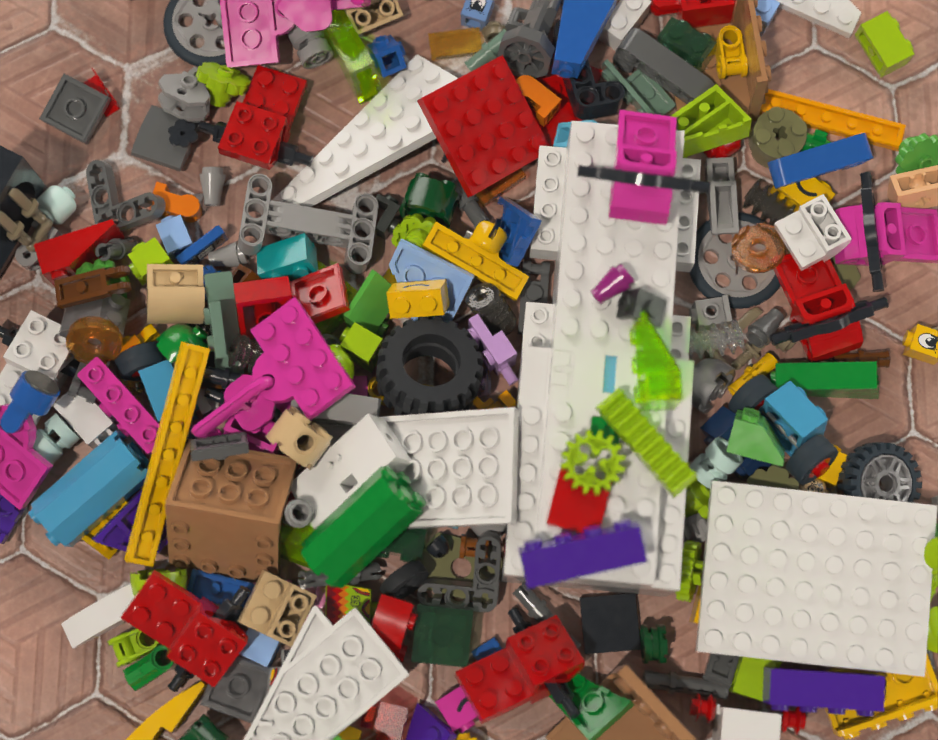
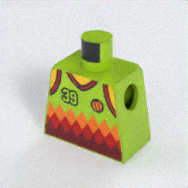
(342, 600)

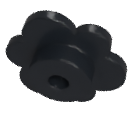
(180, 128)

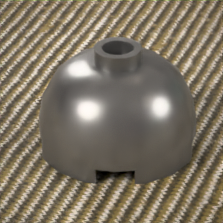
(710, 381)

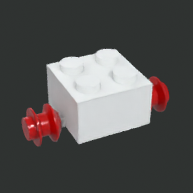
(745, 724)

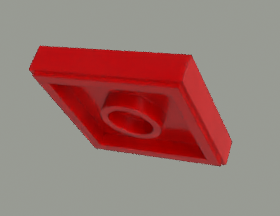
(322, 293)

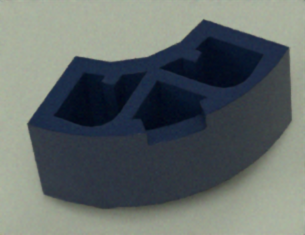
(721, 426)

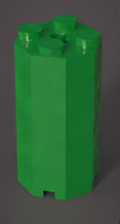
(362, 526)

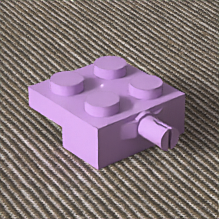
(496, 349)

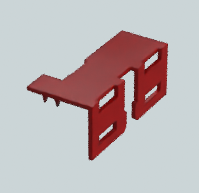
(98, 85)

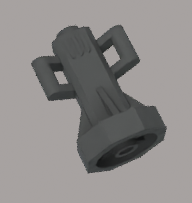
(527, 43)

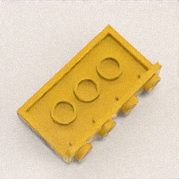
(901, 698)

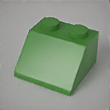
(370, 305)
(755, 438)

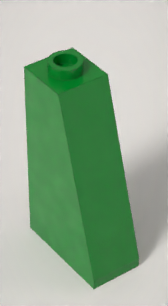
(831, 378)

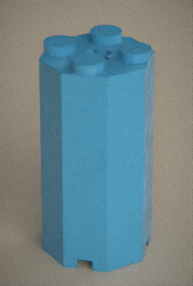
(91, 490)

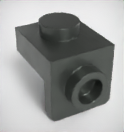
(389, 218)
(639, 300)

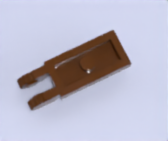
(90, 286)

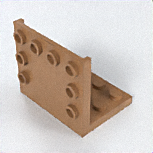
(750, 90)
(229, 513)
(644, 721)

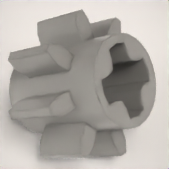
(695, 528)

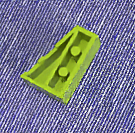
(711, 122)

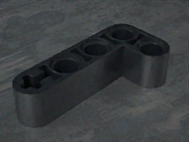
(591, 92)

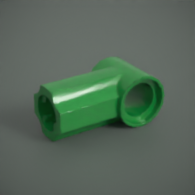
(147, 669)

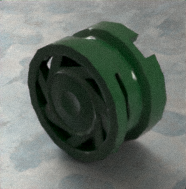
(653, 643)

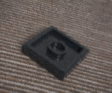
(609, 623)

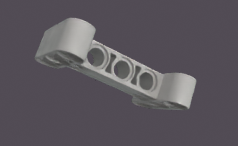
(318, 224)

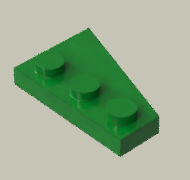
(597, 707)

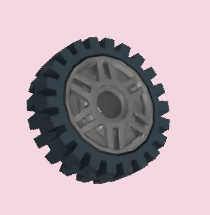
(884, 463)

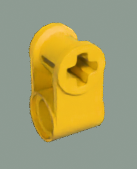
(730, 58)

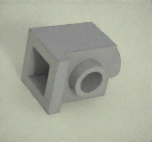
(719, 305)

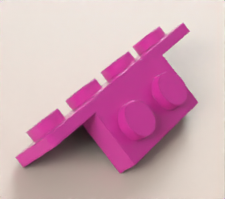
(120, 403)

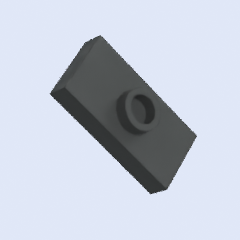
(219, 446)
(720, 669)

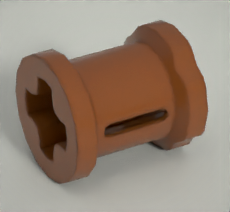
(467, 543)

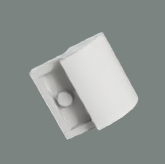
(813, 233)

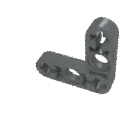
(112, 207)
(479, 585)

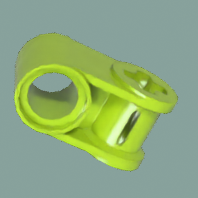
(130, 647)

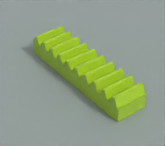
(646, 442)

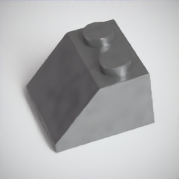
(110, 308)

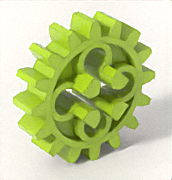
(576, 458)
(690, 570)

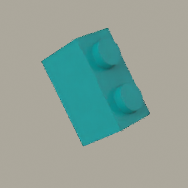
(288, 257)

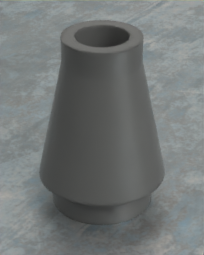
(760, 330)

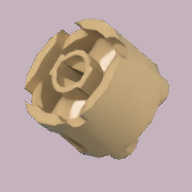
(306, 449)

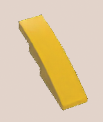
(170, 715)

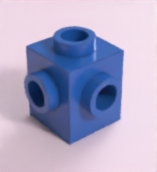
(387, 55)

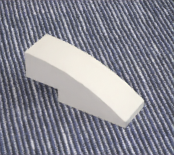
(98, 617)

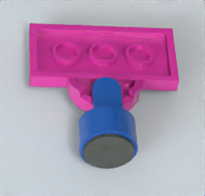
(20, 465)

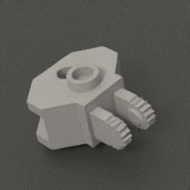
(184, 92)

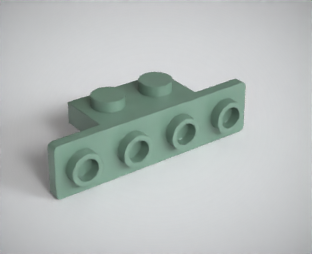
(640, 91)
(221, 316)

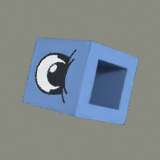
(476, 13)

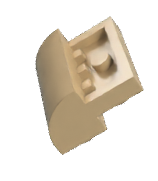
(374, 15)
(175, 294)
(277, 608)

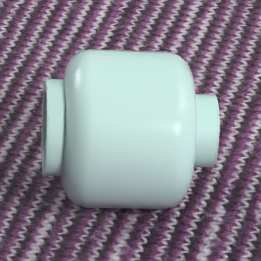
(57, 203)

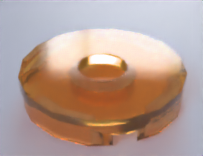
(758, 261)
(96, 328)

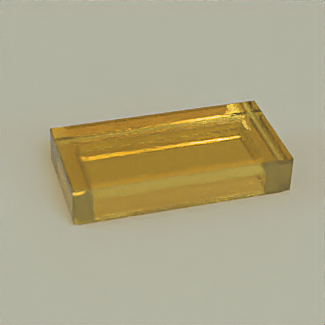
(454, 43)

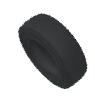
(404, 580)

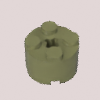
(780, 124)

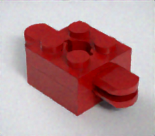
(696, 12)

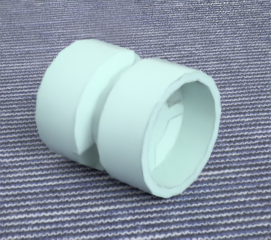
(47, 446)
(715, 463)

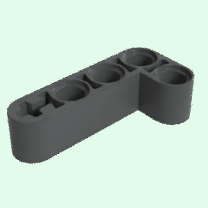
(660, 65)

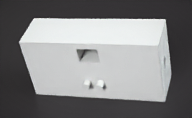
(348, 466)

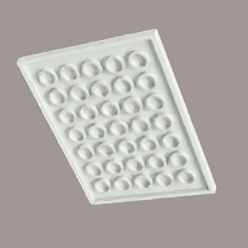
(816, 578)

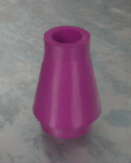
(612, 284)

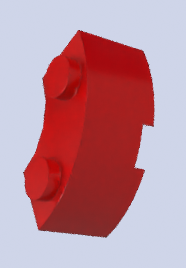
(392, 621)

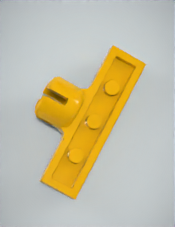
(478, 255)

